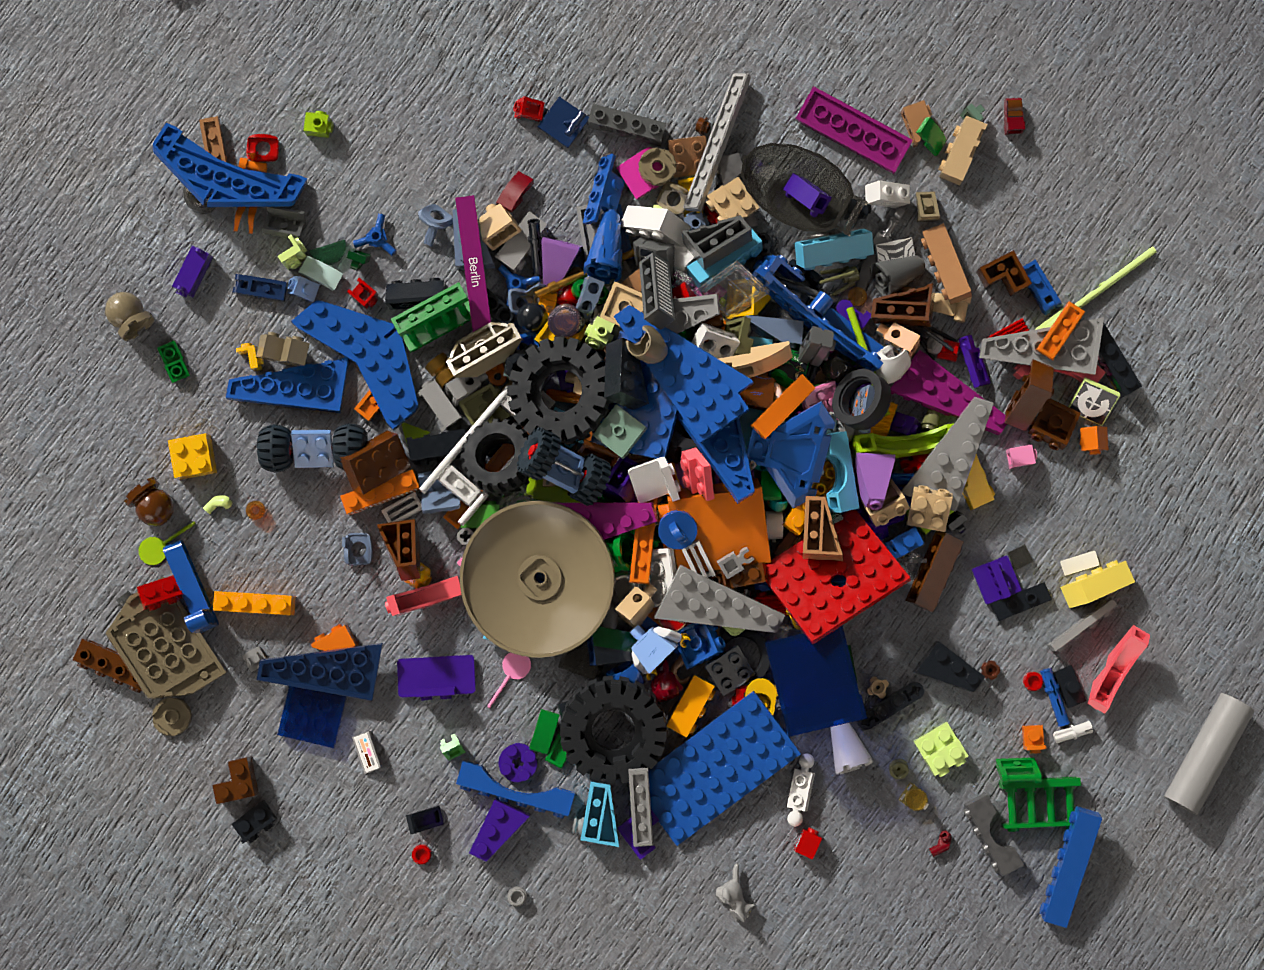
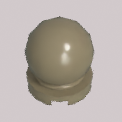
(127, 314)

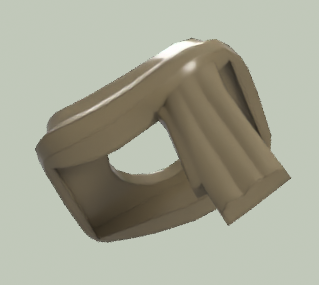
(666, 190)

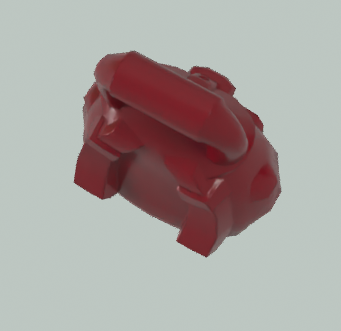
(665, 684)

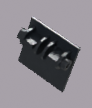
(730, 670)

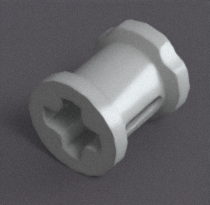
(462, 532)

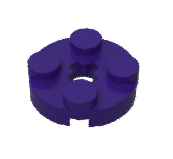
(508, 768)

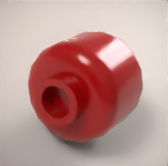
(566, 297)

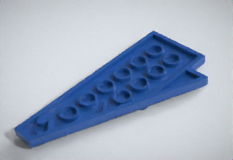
(694, 380)
(728, 458)

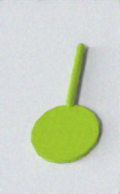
(152, 548)

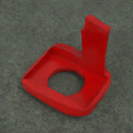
(252, 142)

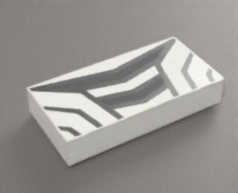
(894, 249)

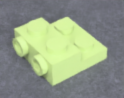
(941, 749)

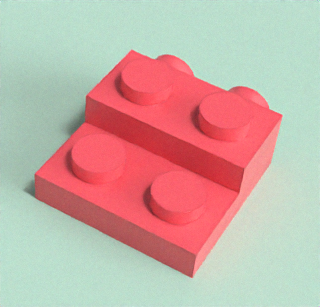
(697, 473)

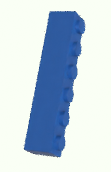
(1071, 866)

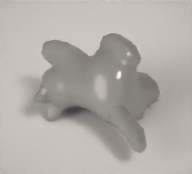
(732, 895)

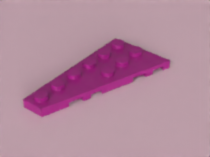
(615, 517)

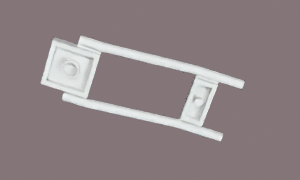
(453, 479)

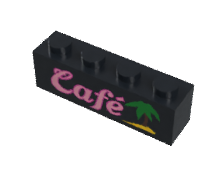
(1116, 366)

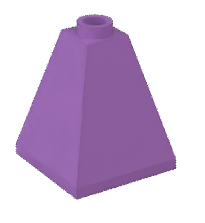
(557, 258)
(872, 477)

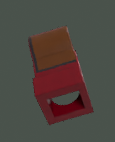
(1013, 116)

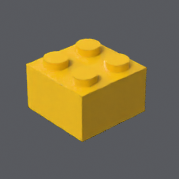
(192, 456)

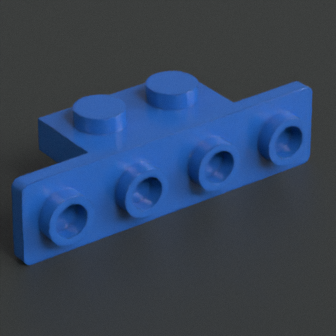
(605, 190)

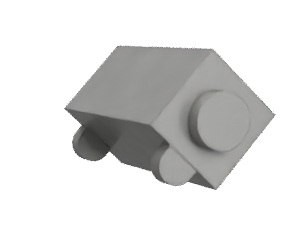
(439, 404)

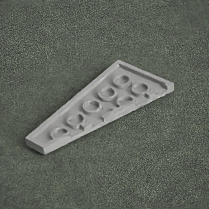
(707, 602)

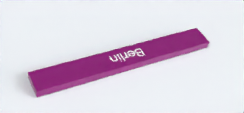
(473, 261)

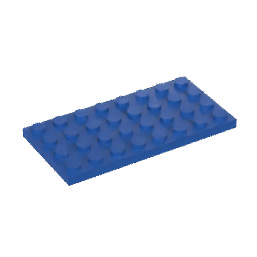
(718, 767)

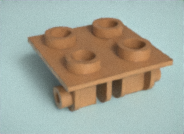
(687, 154)

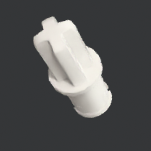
(1073, 732)

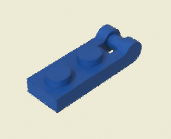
(1041, 288)

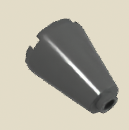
(896, 273)

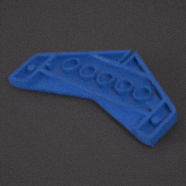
(226, 182)
(799, 311)
(365, 343)

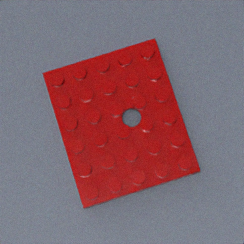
(806, 584)

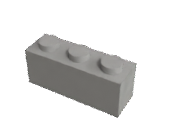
(518, 248)

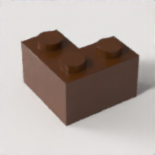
(1006, 269)
(242, 783)

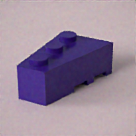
(497, 828)

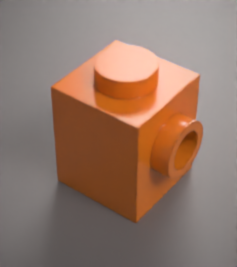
(1094, 439)

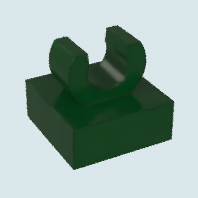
(358, 258)

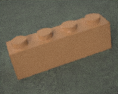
(946, 263)

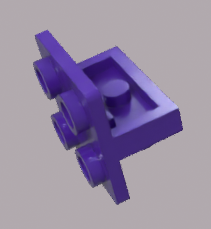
(996, 580)

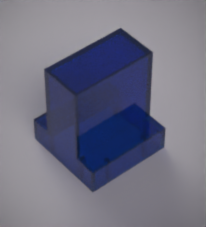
(814, 682)

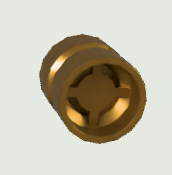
(440, 369)

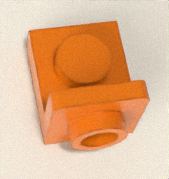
(1033, 738)

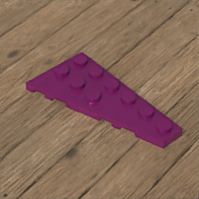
(941, 391)

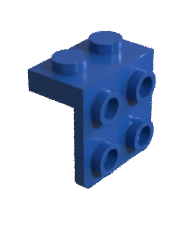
(780, 264)

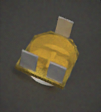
(914, 798)

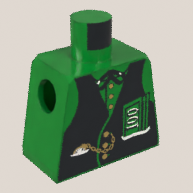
(789, 371)

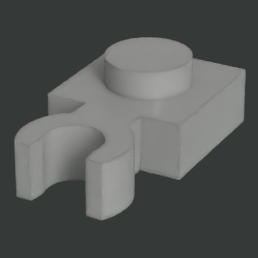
(732, 564)

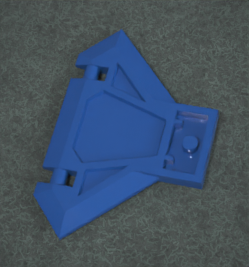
(795, 452)

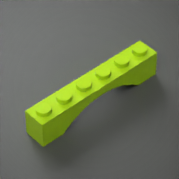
(900, 445)

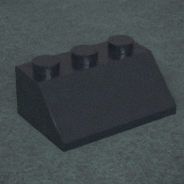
(407, 295)

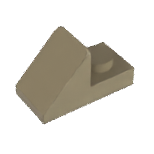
(927, 207)

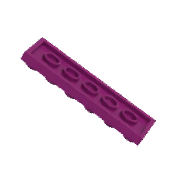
(853, 130)

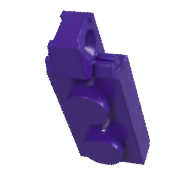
(975, 365)

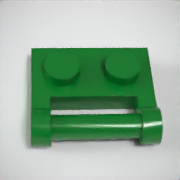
(1018, 770)

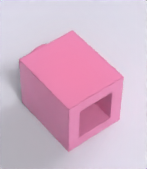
(1021, 456)

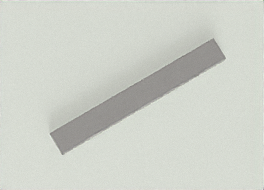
(717, 142)

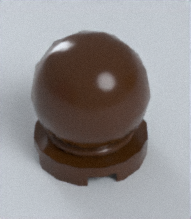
(151, 505)

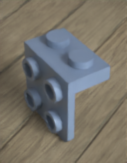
(438, 497)

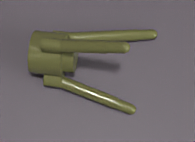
(848, 276)

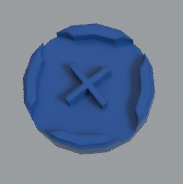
(677, 529)

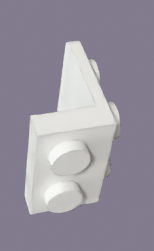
(654, 480)

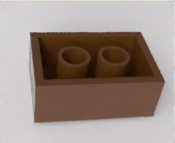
(376, 462)

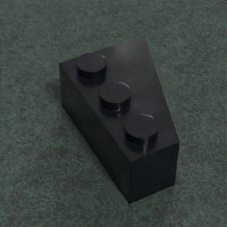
(434, 447)

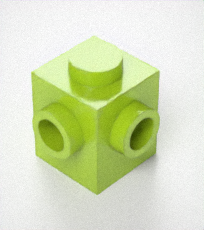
(318, 124)

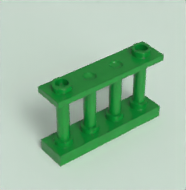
(433, 317)
(1049, 785)

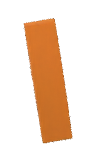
(783, 406)

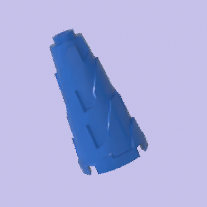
(605, 255)

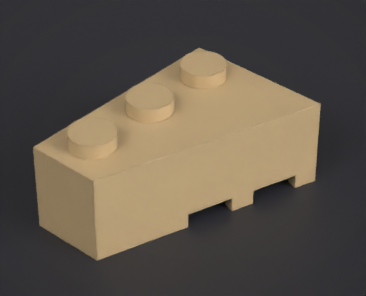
(961, 150)

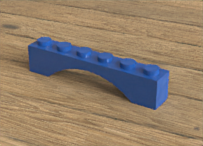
(476, 777)

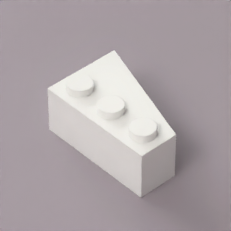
(654, 224)

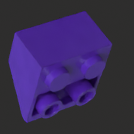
(620, 485)

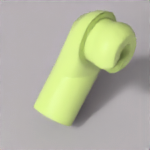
(217, 501)

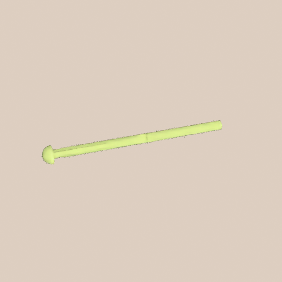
(1105, 285)

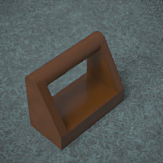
(585, 447)

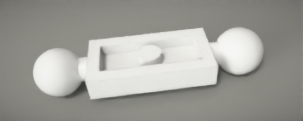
(800, 790)

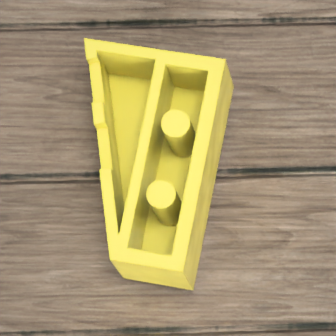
(1097, 584)

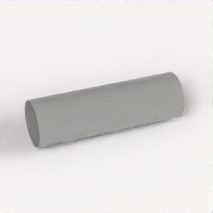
(1209, 753)

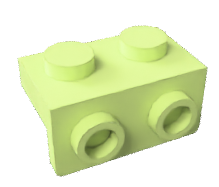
(295, 255)

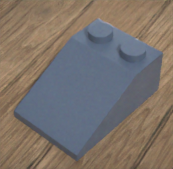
(778, 329)

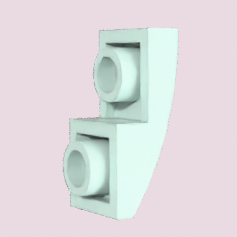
(320, 272)

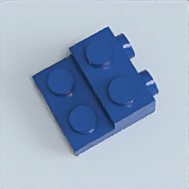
(703, 645)

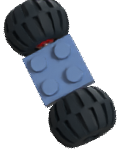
(308, 447)

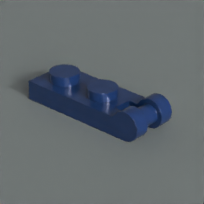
(260, 287)

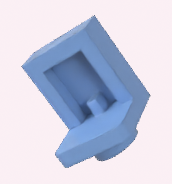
(302, 288)

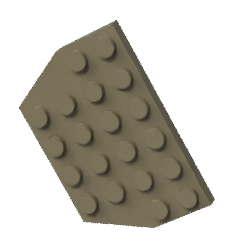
(162, 650)

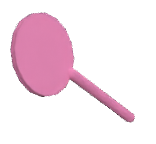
(514, 667)

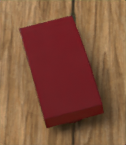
(514, 190)

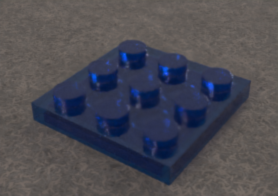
(312, 716)

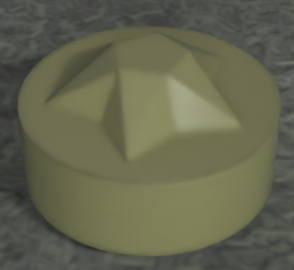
(898, 769)

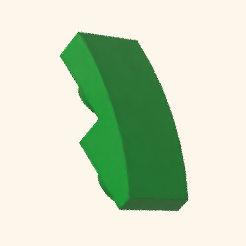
(932, 135)
(174, 361)
(544, 731)

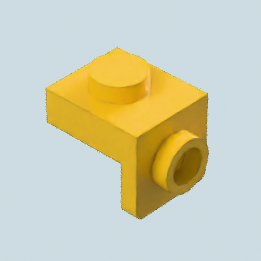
(251, 350)

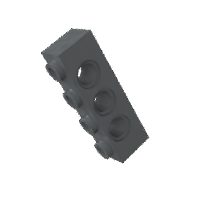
(626, 125)

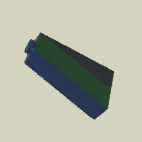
(610, 646)

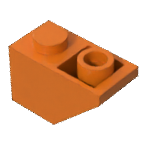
(339, 638)

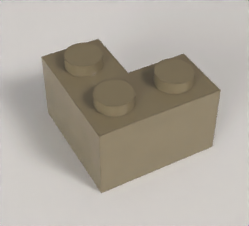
(286, 351)

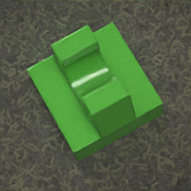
(452, 749)

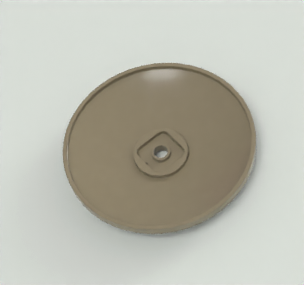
(502, 586)

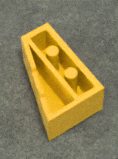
(977, 490)

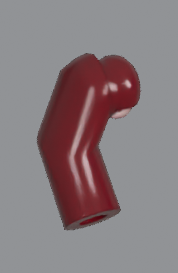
(943, 844)

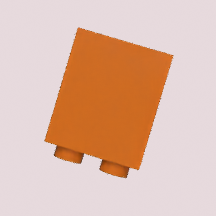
(723, 525)

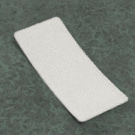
(1079, 563)

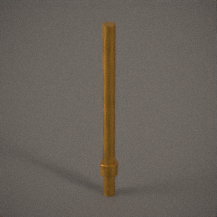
(554, 287)

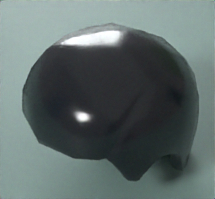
(532, 317)

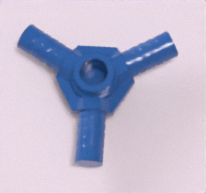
(376, 237)
(516, 281)

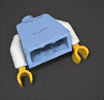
(654, 647)

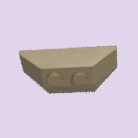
(483, 349)

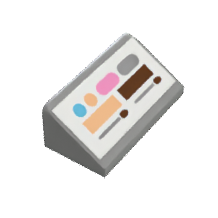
(367, 752)

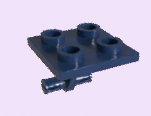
(563, 122)

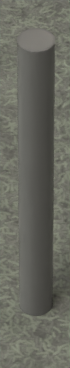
(802, 289)

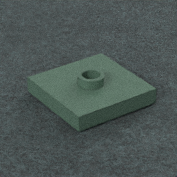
(619, 431)

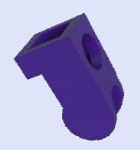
(862, 319)

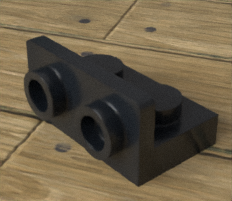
(254, 821)

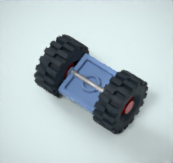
(579, 475)

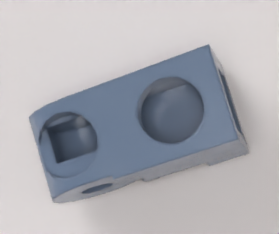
(589, 295)

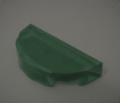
(330, 253)

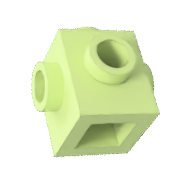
(599, 333)

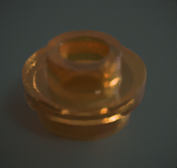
(249, 510)

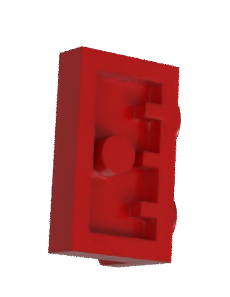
(159, 592)

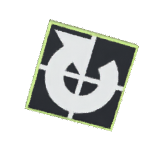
(1094, 401)

